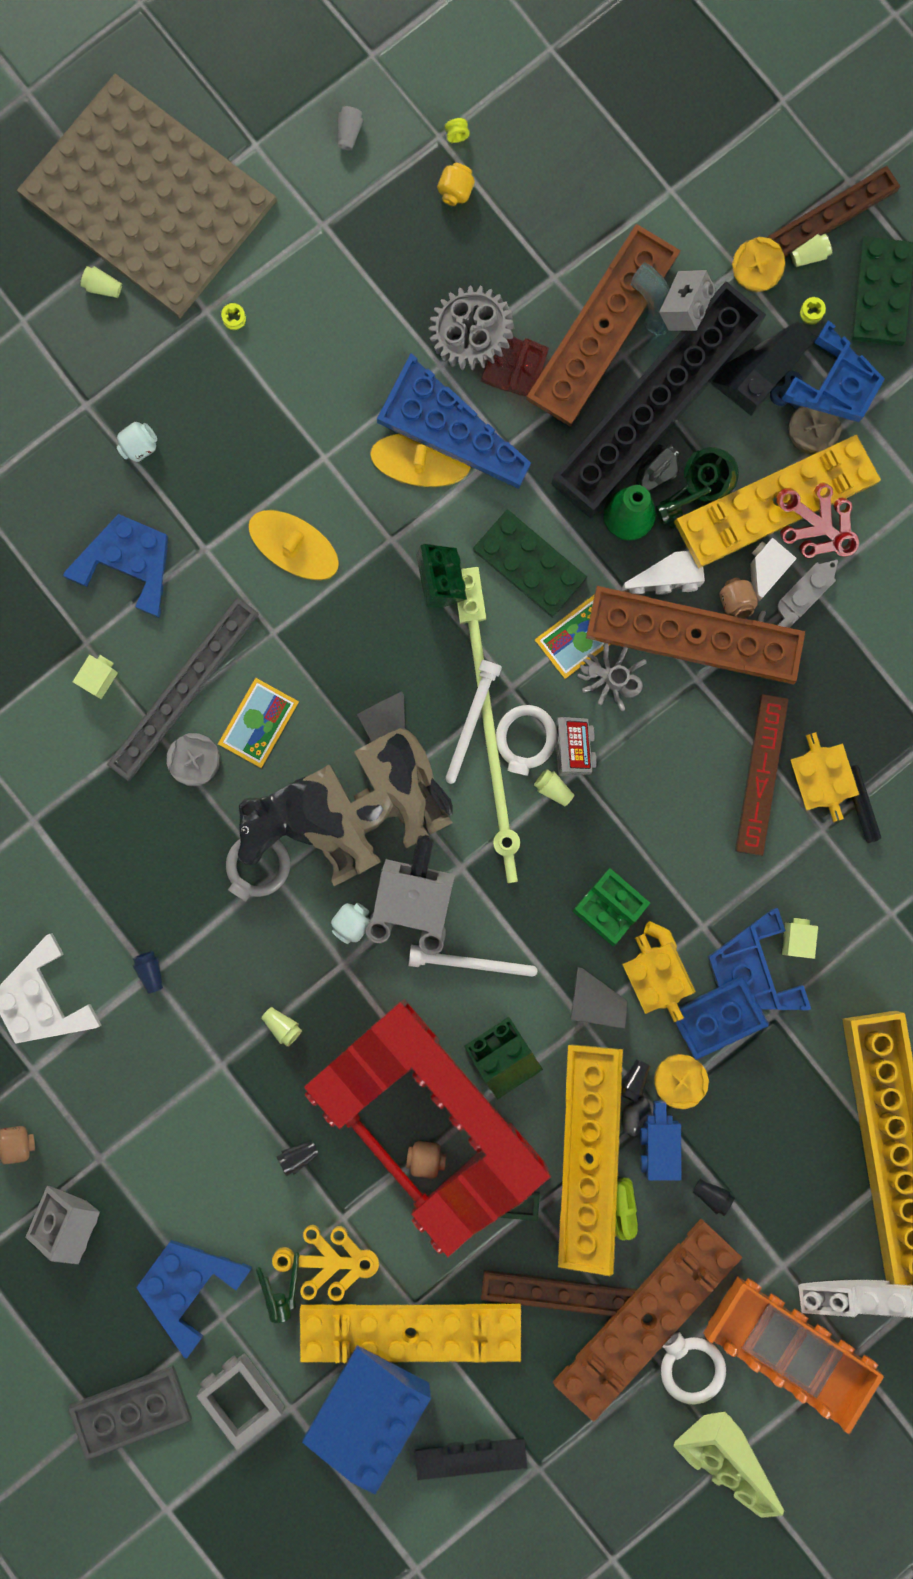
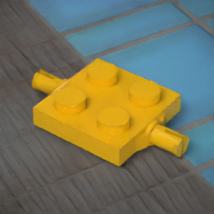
(824, 777)
(659, 978)

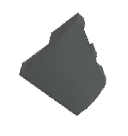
(384, 717)
(596, 1002)

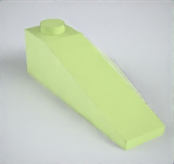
(725, 1453)

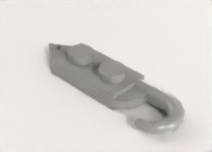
(804, 593)

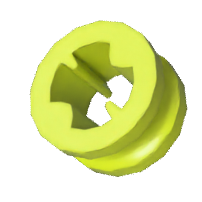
(457, 130)
(811, 303)
(232, 308)

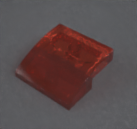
(517, 367)

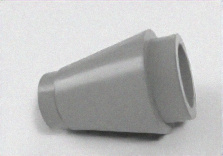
(349, 124)

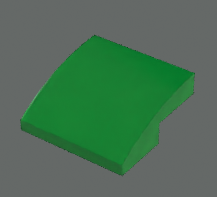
(611, 907)

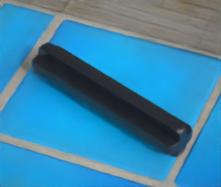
(864, 808)

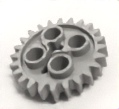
(449, 324)

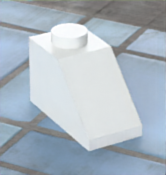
(768, 566)

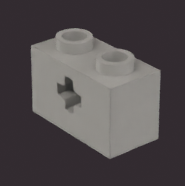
(687, 300)

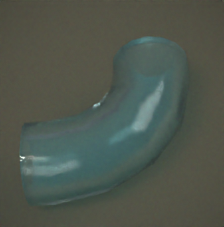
(654, 289)

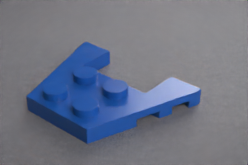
(847, 387)
(131, 550)
(745, 958)
(176, 1282)

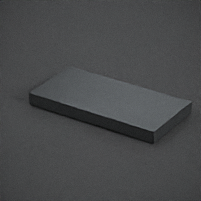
(129, 1412)

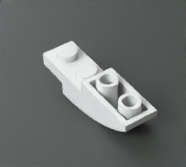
(856, 1297)

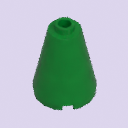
(630, 513)

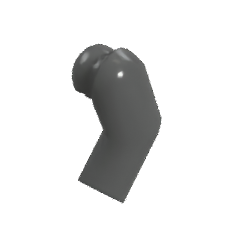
(631, 1116)

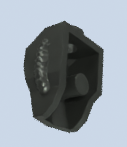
(658, 467)

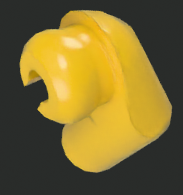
(660, 933)

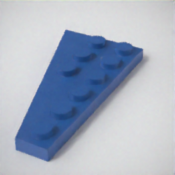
(441, 420)

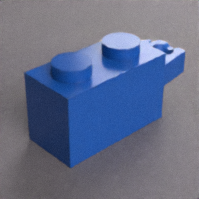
(662, 1145)

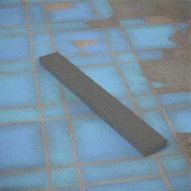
(183, 689)

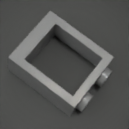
(257, 1423)

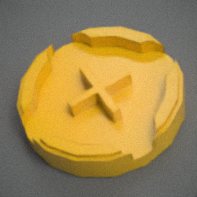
(758, 264)
(681, 1081)

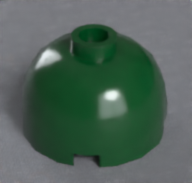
(711, 469)

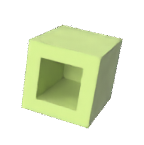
(96, 675)
(800, 939)

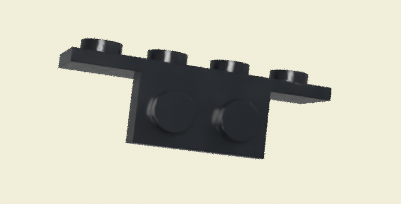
(472, 1458)

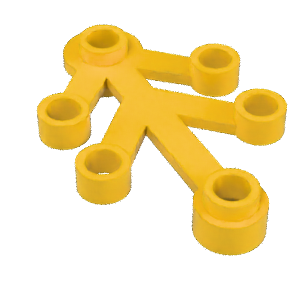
(330, 1262)

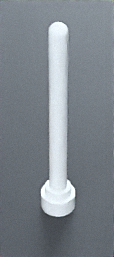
(488, 673)
(418, 957)

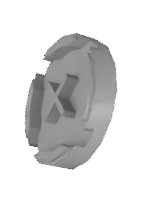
(193, 759)

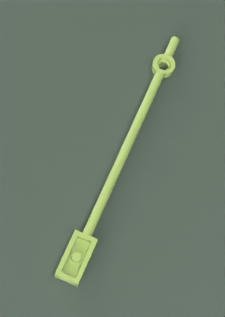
(471, 612)

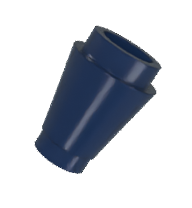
(148, 971)

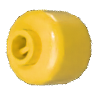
(456, 184)

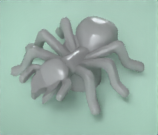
(616, 678)

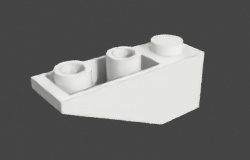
(673, 572)

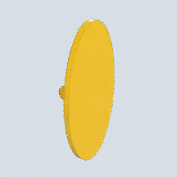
(416, 463)
(293, 545)

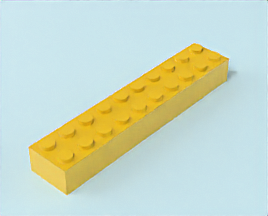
(884, 1099)

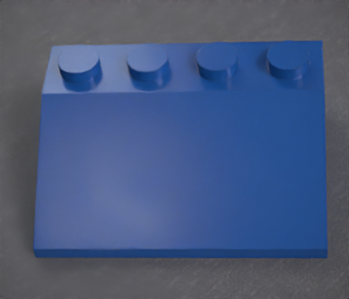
(367, 1418)

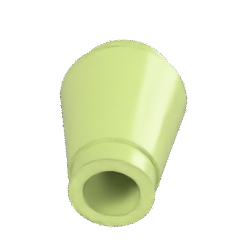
(812, 251)
(100, 283)
(553, 787)
(281, 1026)

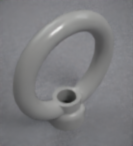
(242, 888)

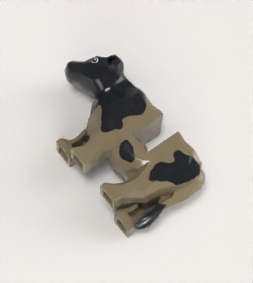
(322, 815)

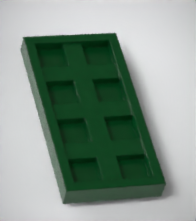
(882, 291)
(529, 563)

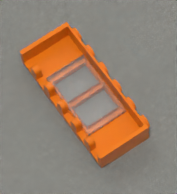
(794, 1353)

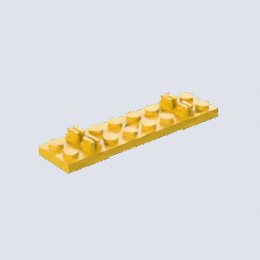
(751, 513)
(587, 1188)
(441, 1333)

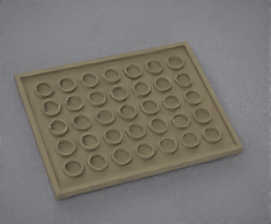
(147, 195)

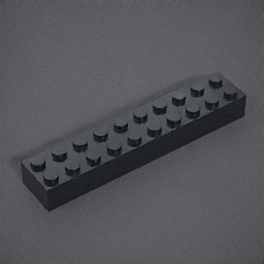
(657, 401)

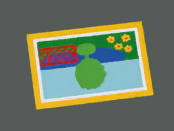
(566, 640)
(258, 722)

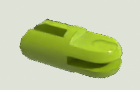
(626, 1209)

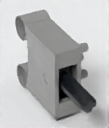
(413, 899)

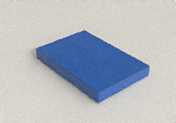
(720, 1018)

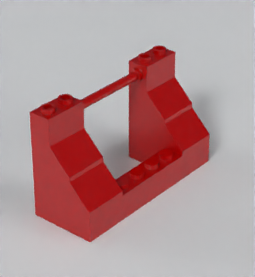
(482, 1188)

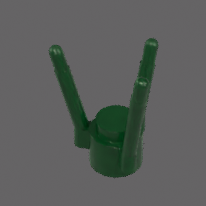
(670, 509)
(278, 1304)

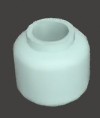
(136, 441)
(350, 922)

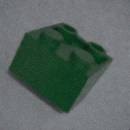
(440, 575)
(503, 1058)

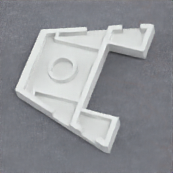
(29, 1004)

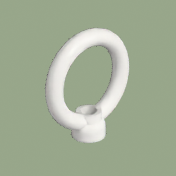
(520, 764)
(677, 1348)

